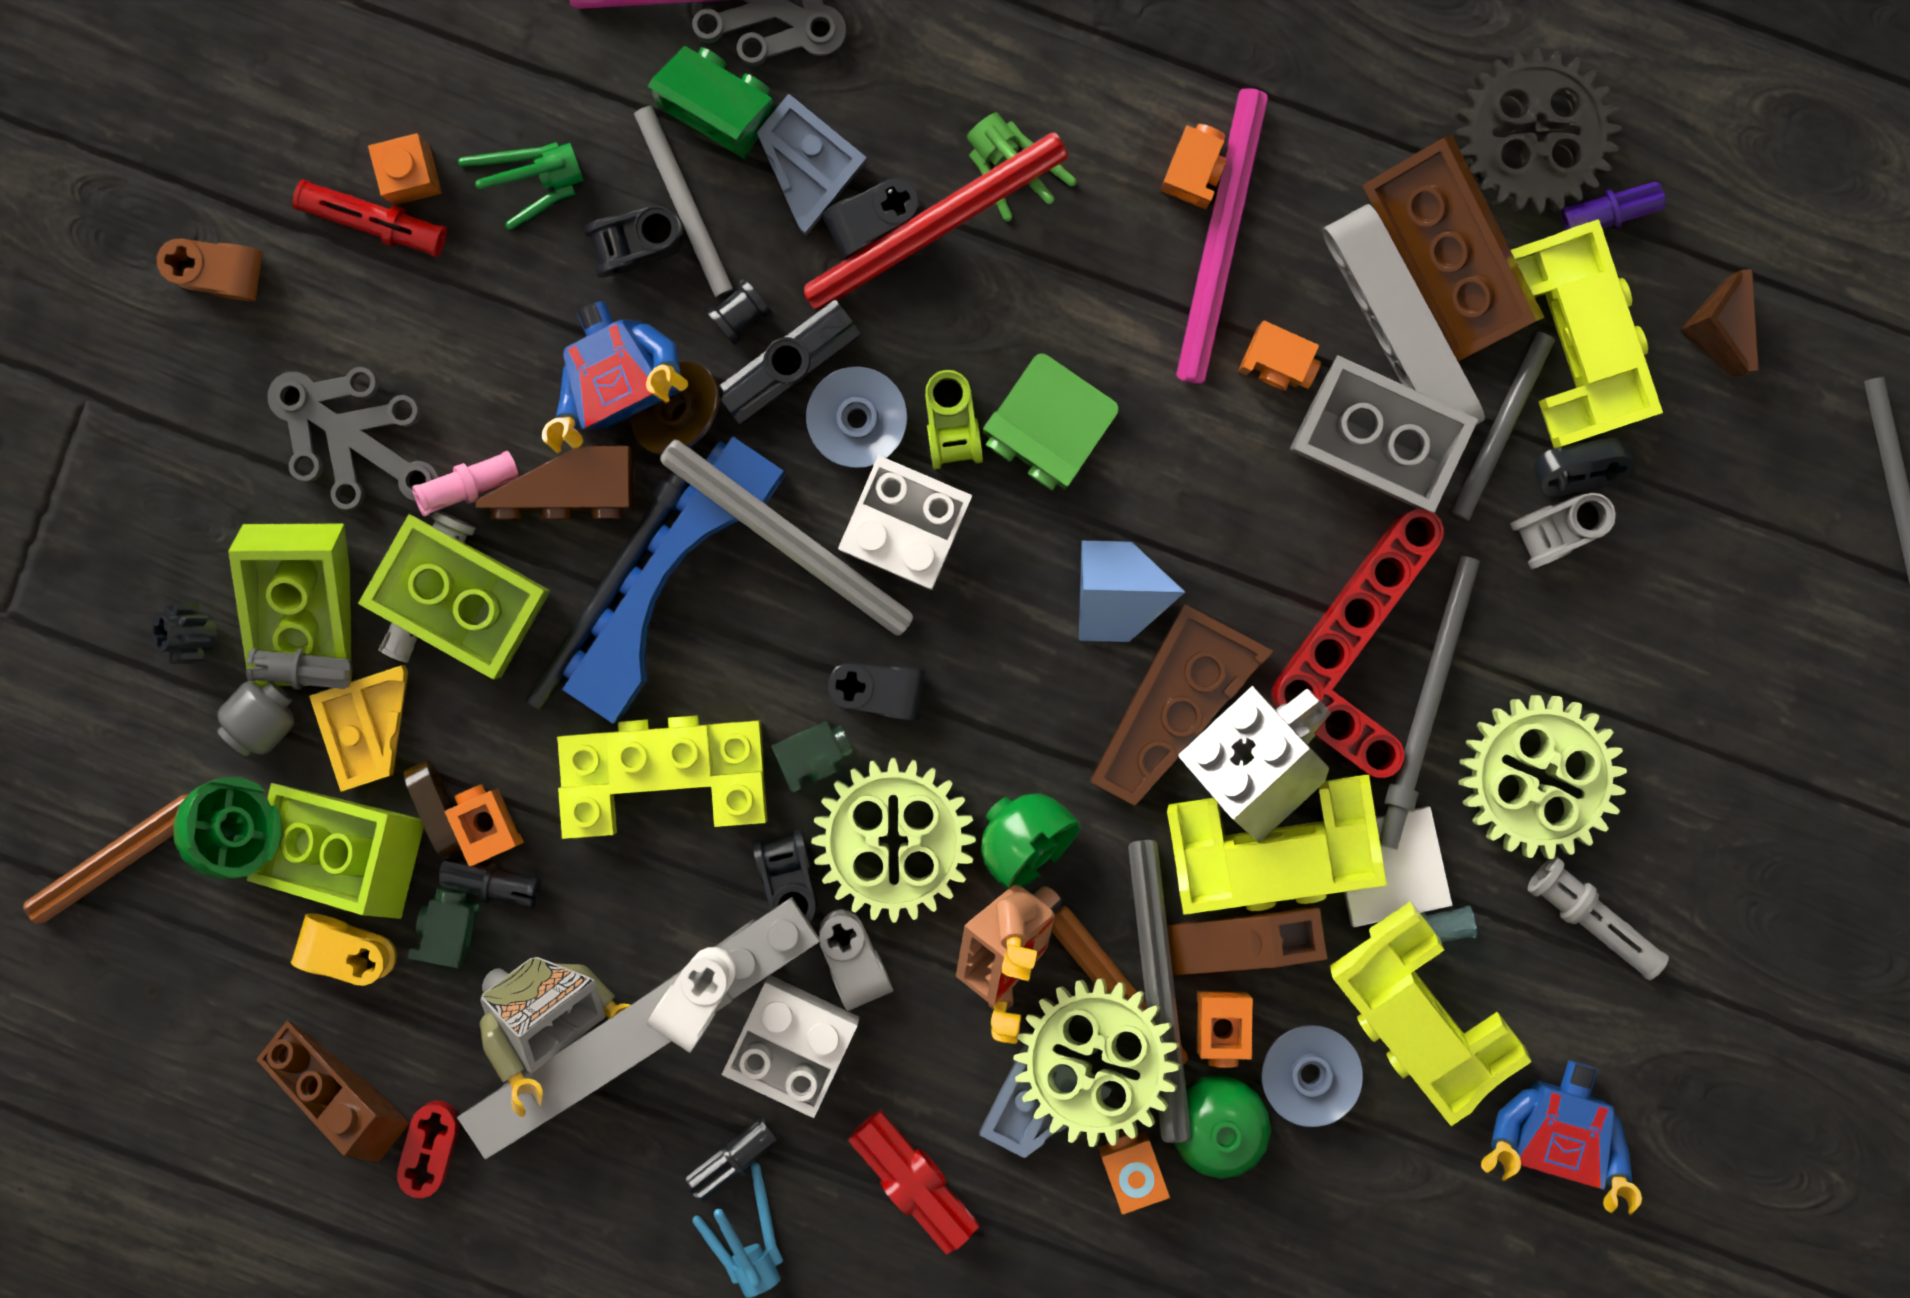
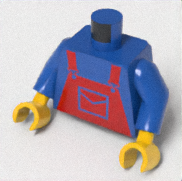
(612, 375)
(1565, 1136)

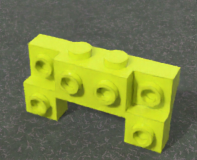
(1595, 333)
(661, 759)
(1288, 864)
(1422, 1037)

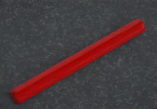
(936, 221)

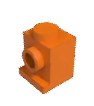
(1195, 165)
(1280, 357)
(477, 843)
(1237, 1044)

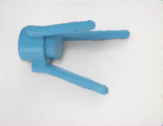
(749, 1266)

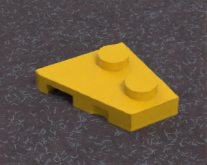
(362, 726)

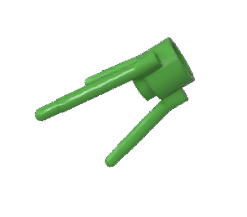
(997, 143)

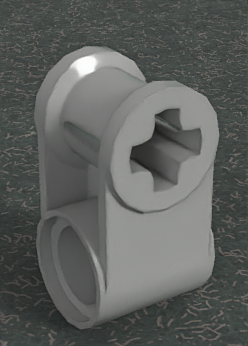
(1555, 529)
(855, 966)

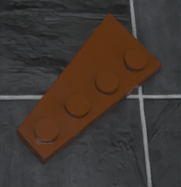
(1183, 689)

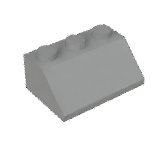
(1384, 434)

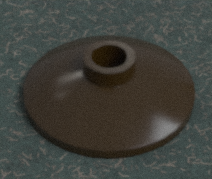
(685, 415)

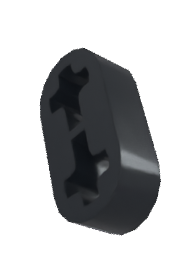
(1584, 466)

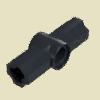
(814, 340)

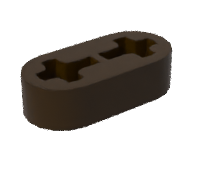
(431, 802)

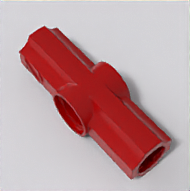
(913, 1182)

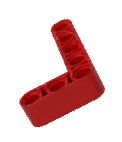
(1351, 640)

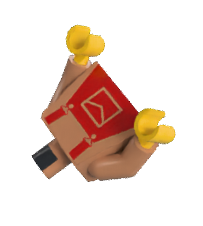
(1003, 948)

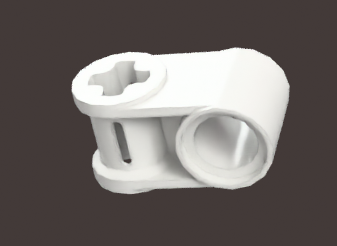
(691, 1002)

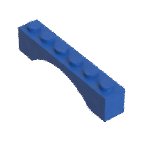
(615, 664)

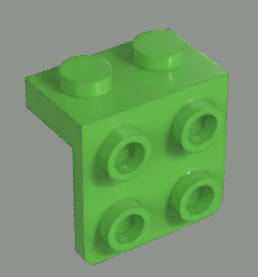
(1050, 422)

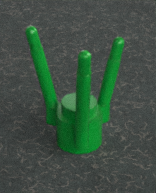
(553, 164)

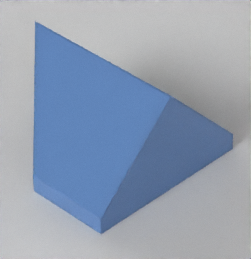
(1120, 591)

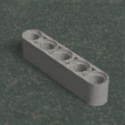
(1398, 310)

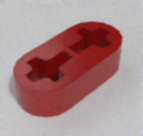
(417, 1146)

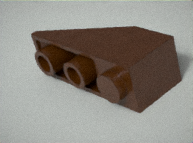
(577, 480)
(1248, 940)
(332, 1095)

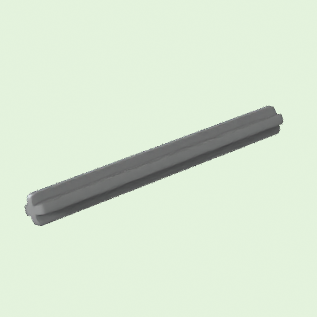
(786, 537)

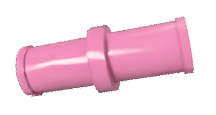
(465, 483)

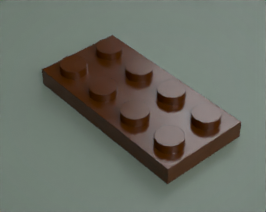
(1453, 248)

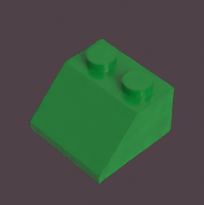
(713, 100)

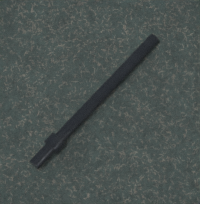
(666, 498)

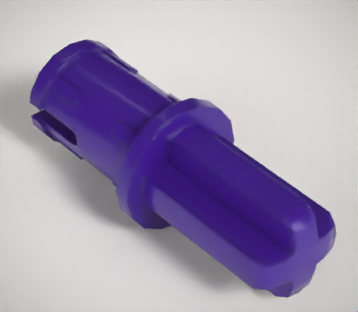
(1616, 208)

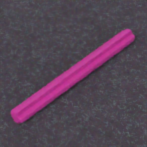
(1222, 236)

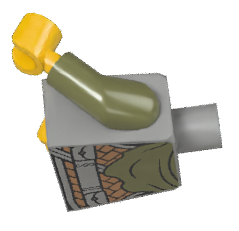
(538, 1015)

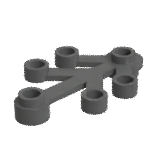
(763, 10)
(344, 431)

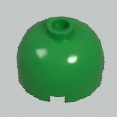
(227, 828)
(1025, 836)
(1226, 1127)

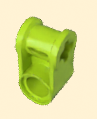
(952, 424)

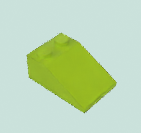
(292, 589)
(454, 597)
(341, 853)

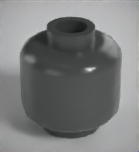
(255, 718)

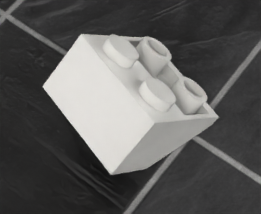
(905, 522)
(791, 1046)

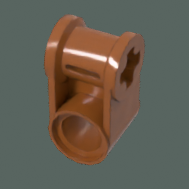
(219, 268)

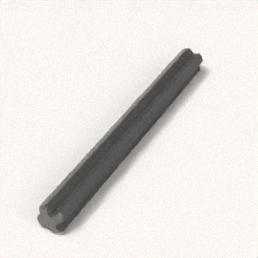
(1159, 977)

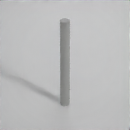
(683, 201)

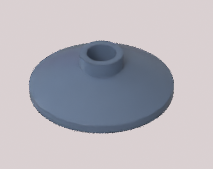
(849, 391)
(1330, 1093)

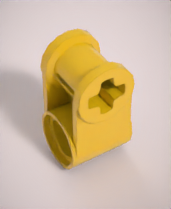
(335, 948)

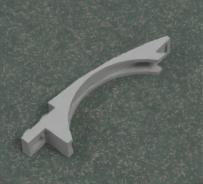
(626, 1039)

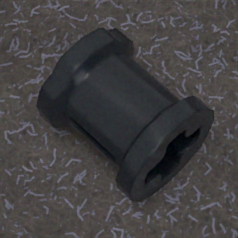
(739, 311)

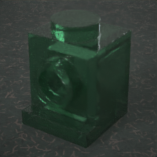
(812, 753)
(445, 929)

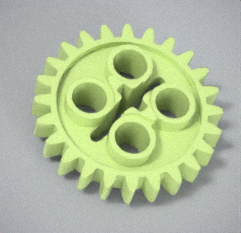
(1524, 816)
(848, 839)
(1084, 1106)

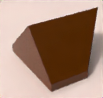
(1727, 325)

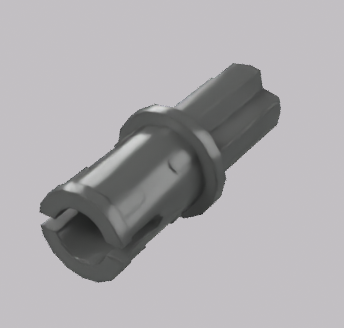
(299, 669)

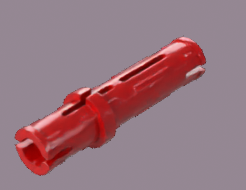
(316, 200)

